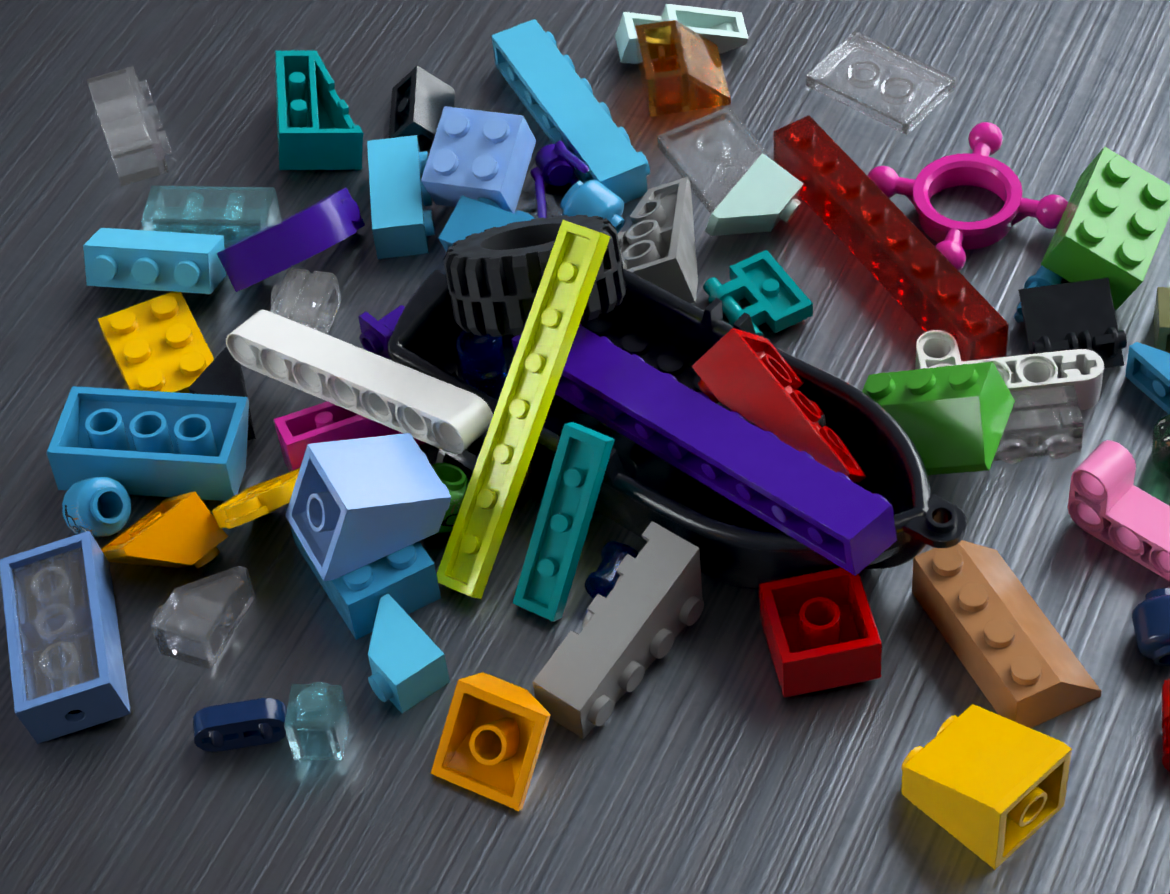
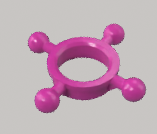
(970, 170)

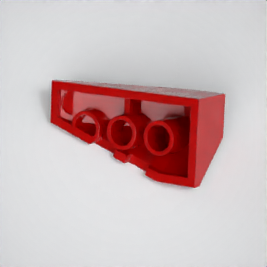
(762, 387)

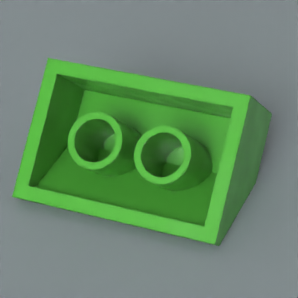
(947, 412)

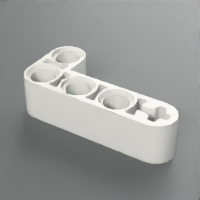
(1023, 372)

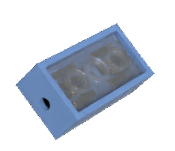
(63, 637)

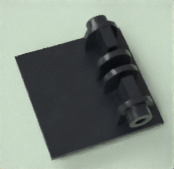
(1073, 318)

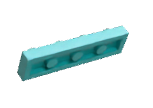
(563, 521)

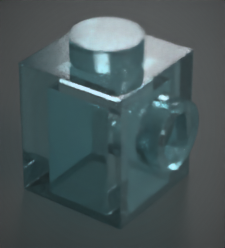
(317, 721)

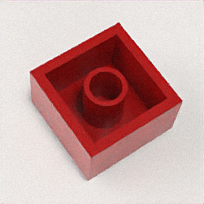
(820, 631)

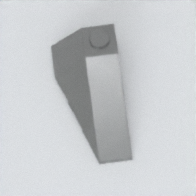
(663, 240)

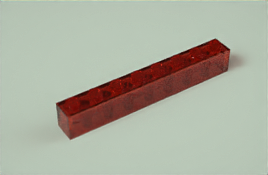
(888, 242)

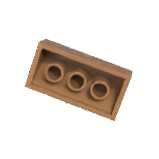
(1000, 634)

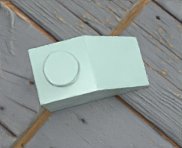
(757, 201)

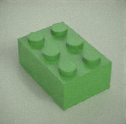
(1110, 225)

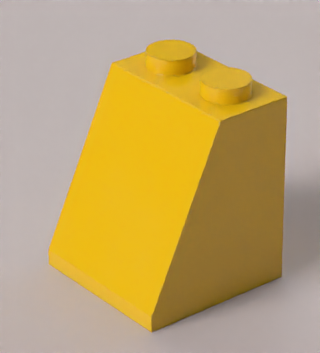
(988, 781)

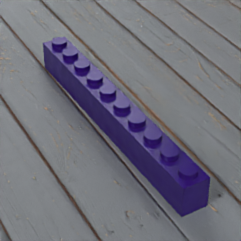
(727, 453)

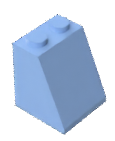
(364, 501)

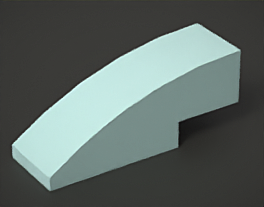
(718, 26)

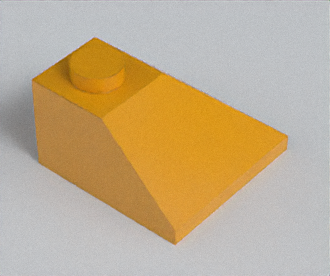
(169, 535)
(491, 739)

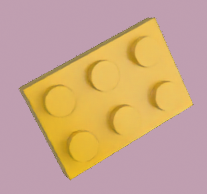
(157, 344)

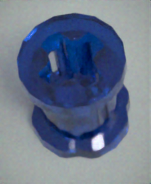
(606, 573)

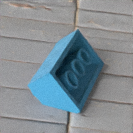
(152, 441)

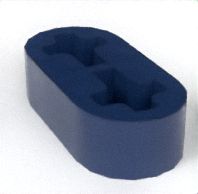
(239, 724)

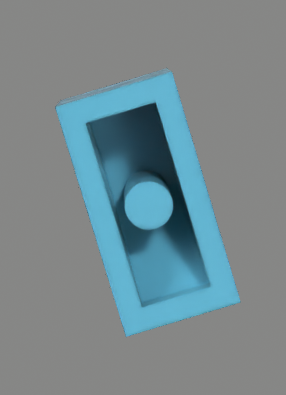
(403, 658)

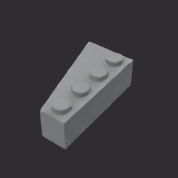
(623, 632)

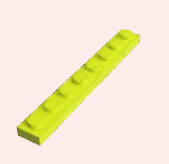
(522, 409)

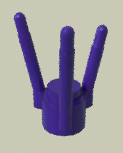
(556, 167)

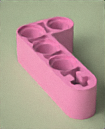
(1117, 511)

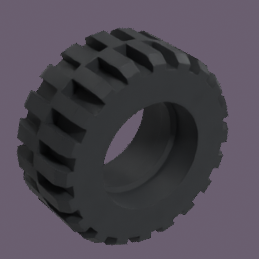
(499, 271)

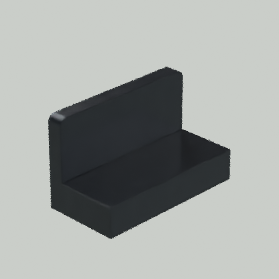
(418, 104)

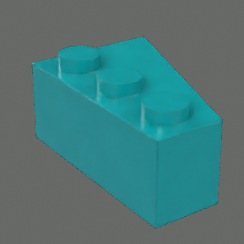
(311, 117)

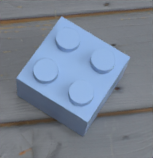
(478, 157)

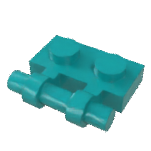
(767, 288)

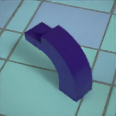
(291, 240)

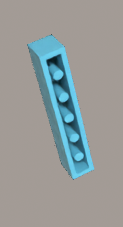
(568, 109)

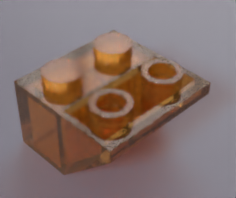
(679, 69)

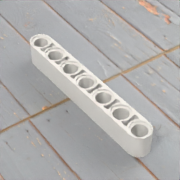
(360, 381)

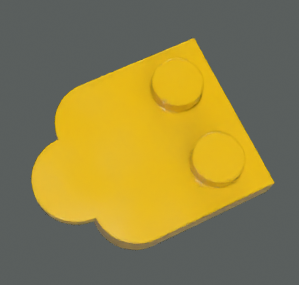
(256, 501)

